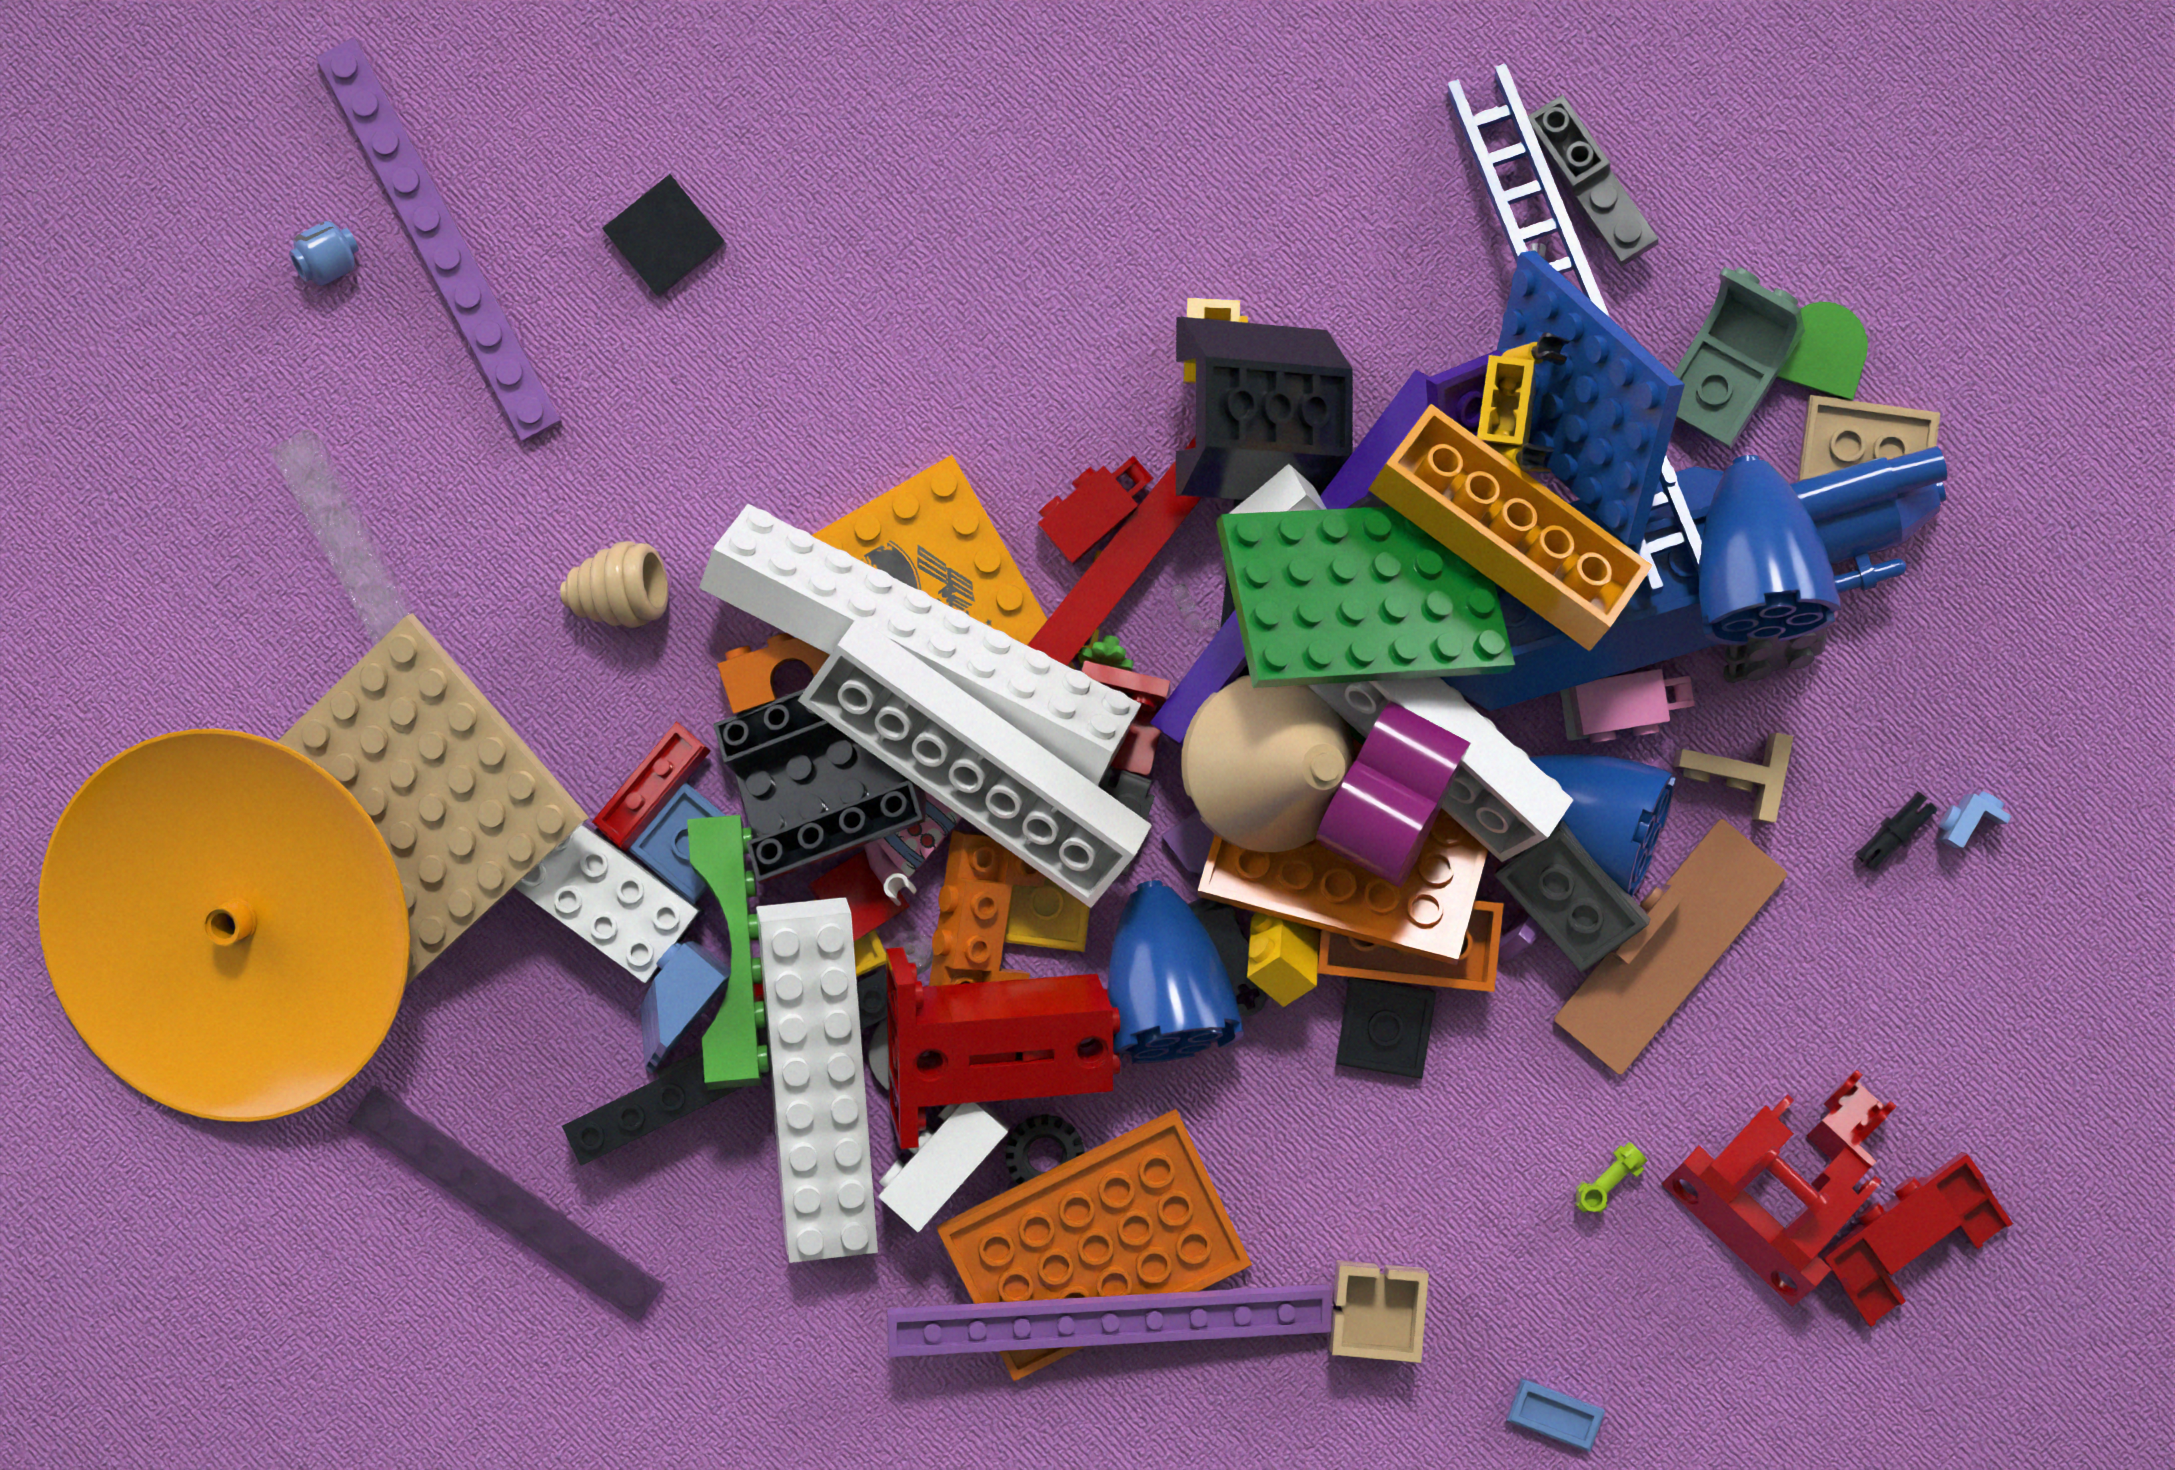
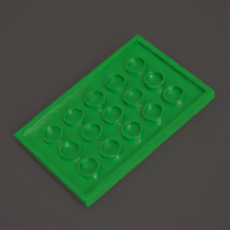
(1357, 599)

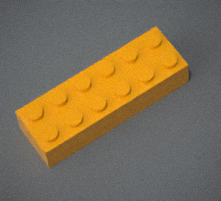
(1510, 527)

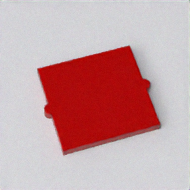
(863, 892)

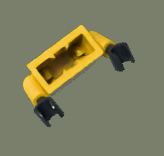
(1511, 399)

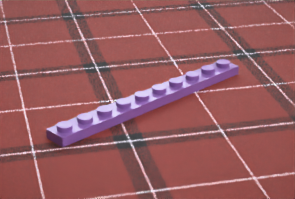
(439, 239)
(1108, 1320)

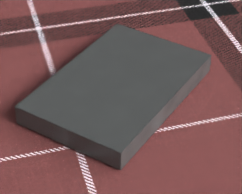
(1572, 898)

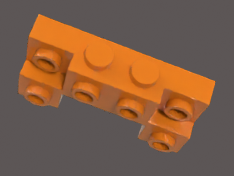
(976, 910)

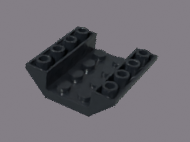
(1263, 404)
(810, 787)

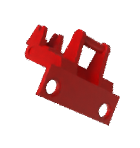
(1747, 1226)

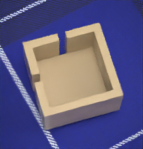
(1379, 1311)

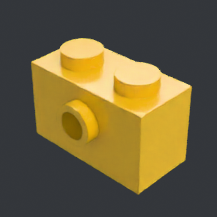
(1282, 957)

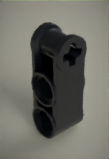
(1232, 946)

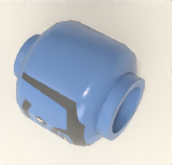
(324, 253)

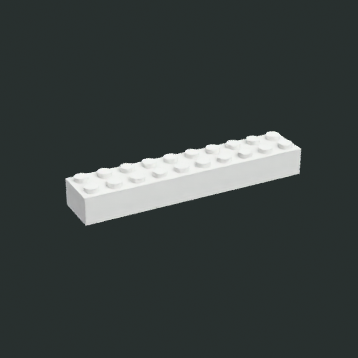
(821, 591)

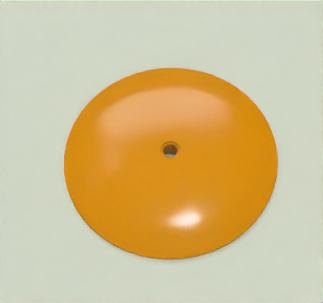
(143, 941)

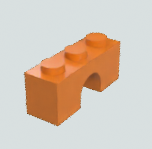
(750, 674)

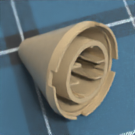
(1265, 764)

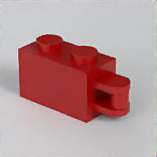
(1092, 509)

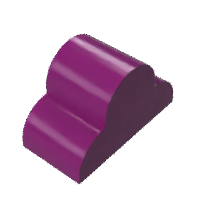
(1392, 794)

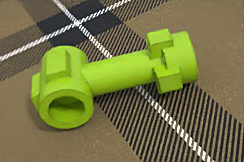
(1594, 1195)

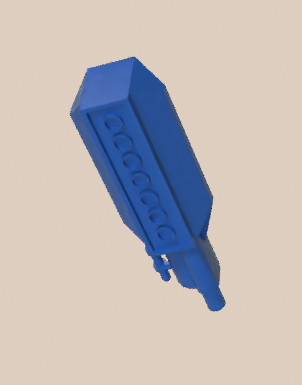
(1853, 509)

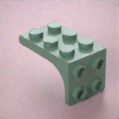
(1736, 355)

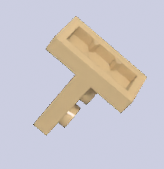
(1742, 775)

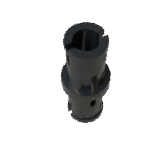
(1896, 832)

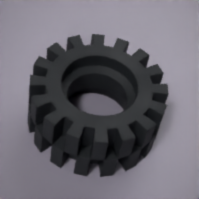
(1032, 1129)

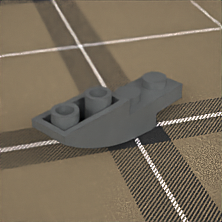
(1590, 182)

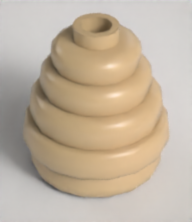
(618, 586)

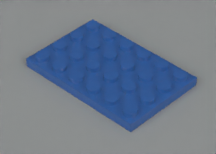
(1600, 410)

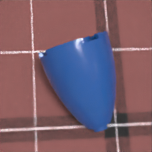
(1762, 560)
(1613, 810)
(1168, 981)

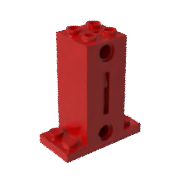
(993, 1041)

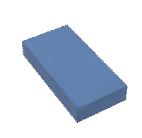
(1555, 1414)

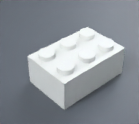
(941, 1161)

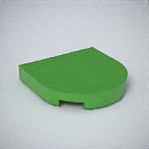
(1829, 352)

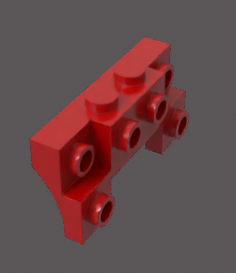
(1907, 1227)

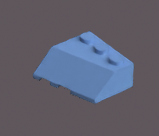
(678, 997)

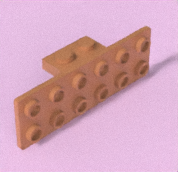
(1688, 931)

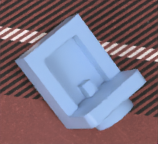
(1962, 819)

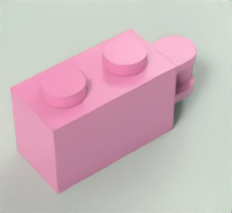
(1625, 703)

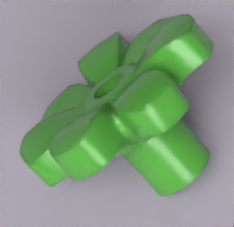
(1106, 653)

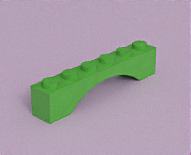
(732, 1041)

